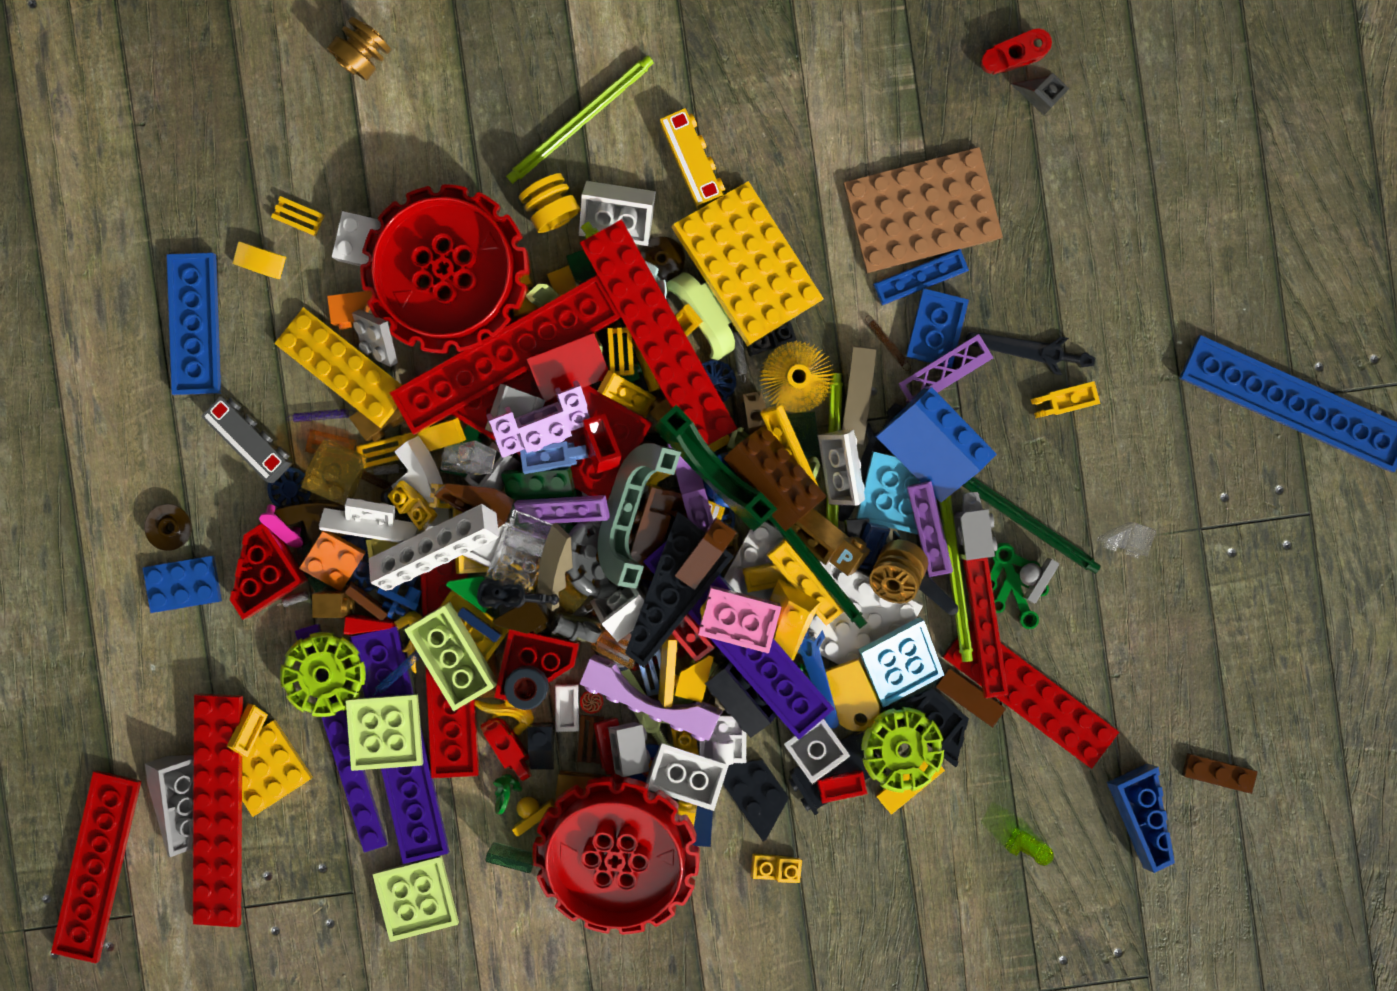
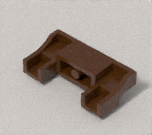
(652, 523)

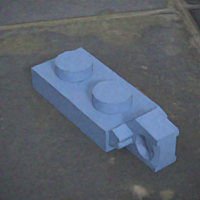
(552, 457)

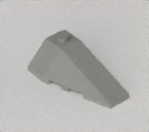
(171, 791)

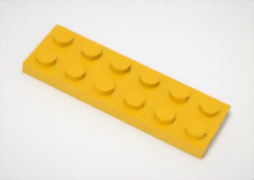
(340, 366)

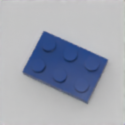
(936, 326)
(182, 584)

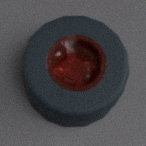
(525, 695)

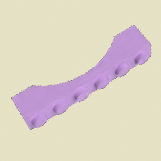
(606, 678)

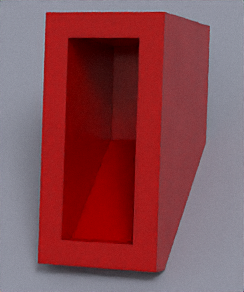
(601, 443)

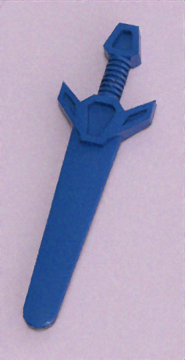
(814, 665)

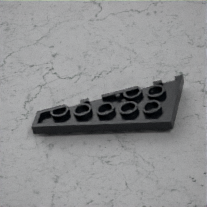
(669, 597)

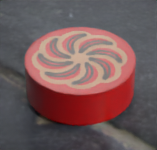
(591, 702)

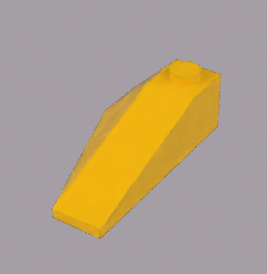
(794, 617)

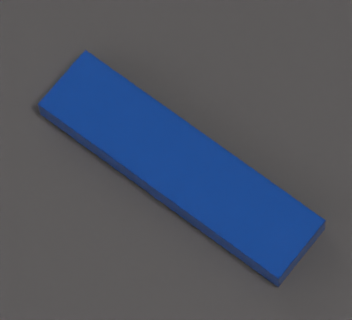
(920, 277)

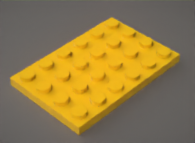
(747, 263)

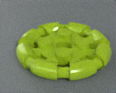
(332, 663)
(889, 745)

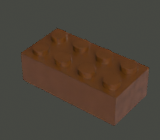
(776, 474)

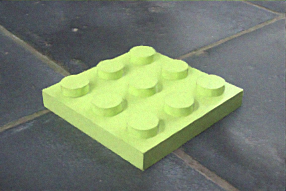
(384, 732)
(415, 898)

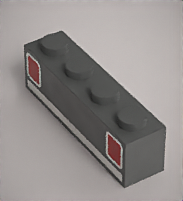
(247, 439)

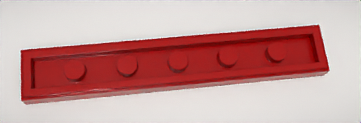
(985, 628)

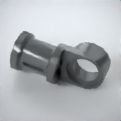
(572, 630)

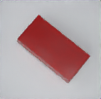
(842, 786)

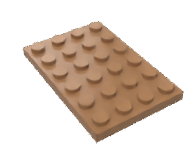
(923, 210)

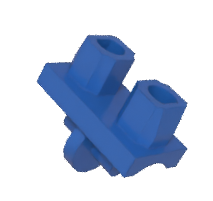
(410, 600)

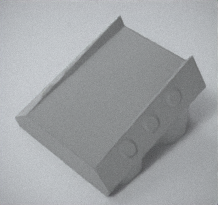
(518, 401)

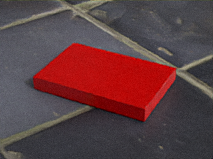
(568, 362)

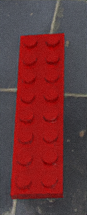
(1043, 704)
(96, 866)

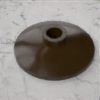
(674, 257)
(157, 527)

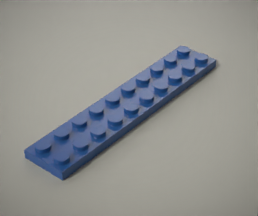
(1292, 402)

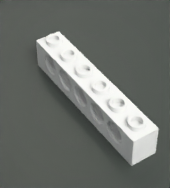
(433, 547)

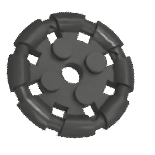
(587, 562)

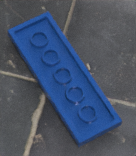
(193, 324)

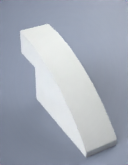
(421, 473)

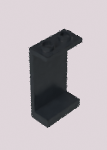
(811, 795)

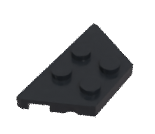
(946, 716)
(756, 794)

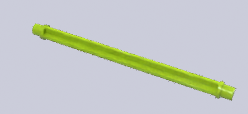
(579, 119)
(835, 404)
(956, 580)

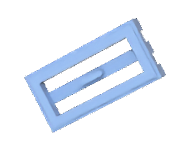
(645, 678)

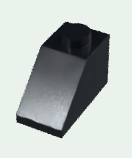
(541, 746)

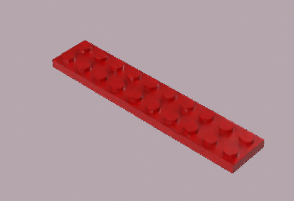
(657, 330)
(503, 356)
(450, 732)
(217, 812)

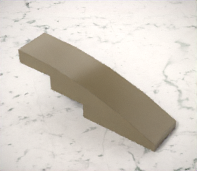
(859, 391)
(554, 563)

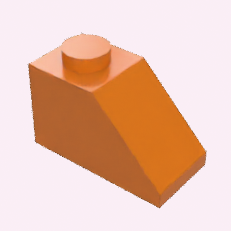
(343, 306)

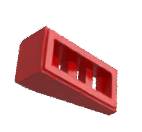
(360, 623)

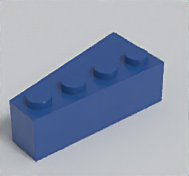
(1142, 811)

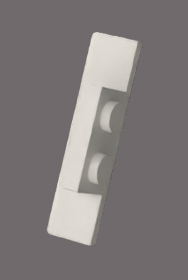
(367, 520)

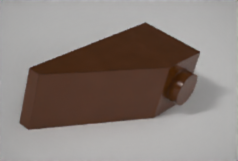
(468, 497)
(706, 553)

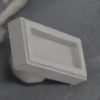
(1037, 578)

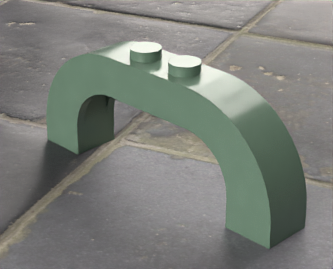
(623, 506)

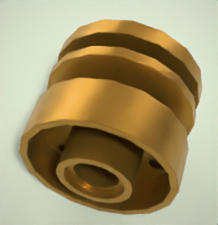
(359, 48)
(898, 571)

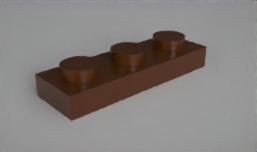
(1219, 773)

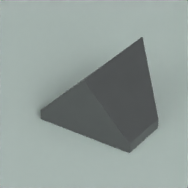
(1042, 91)

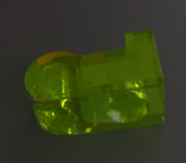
(1031, 846)

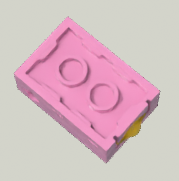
(739, 619)

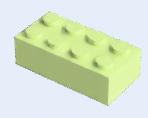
(451, 656)

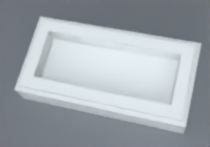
(566, 707)

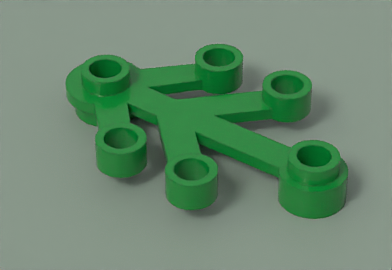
(1013, 582)

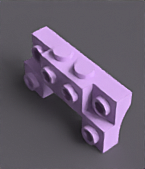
(540, 426)

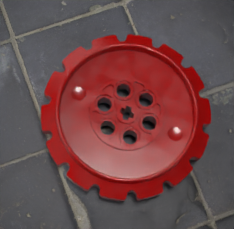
(419, 228)
(616, 811)

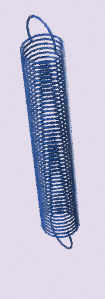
(408, 659)

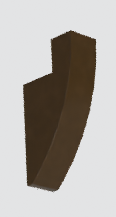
(308, 511)

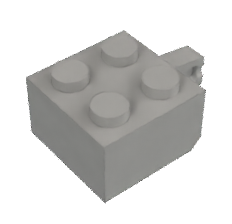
(974, 529)

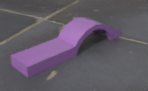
(693, 495)

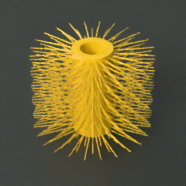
(802, 367)

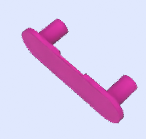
(272, 522)

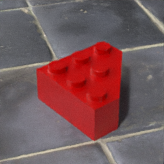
(263, 572)
(547, 652)

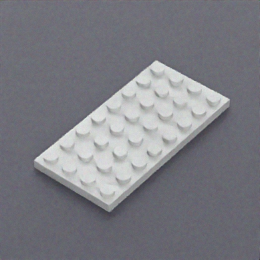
(841, 635)

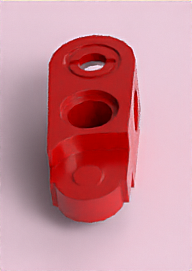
(998, 58)
(507, 746)

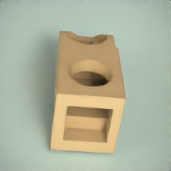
(753, 406)

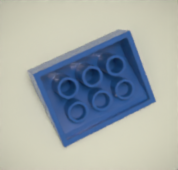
(935, 443)

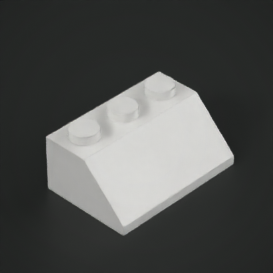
(609, 203)
(841, 467)
(686, 776)

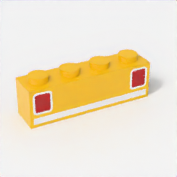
(691, 158)

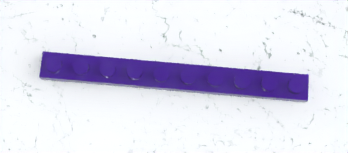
(354, 782)

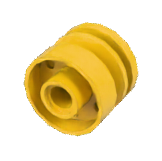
(547, 198)

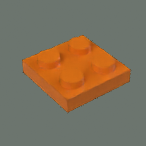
(332, 560)

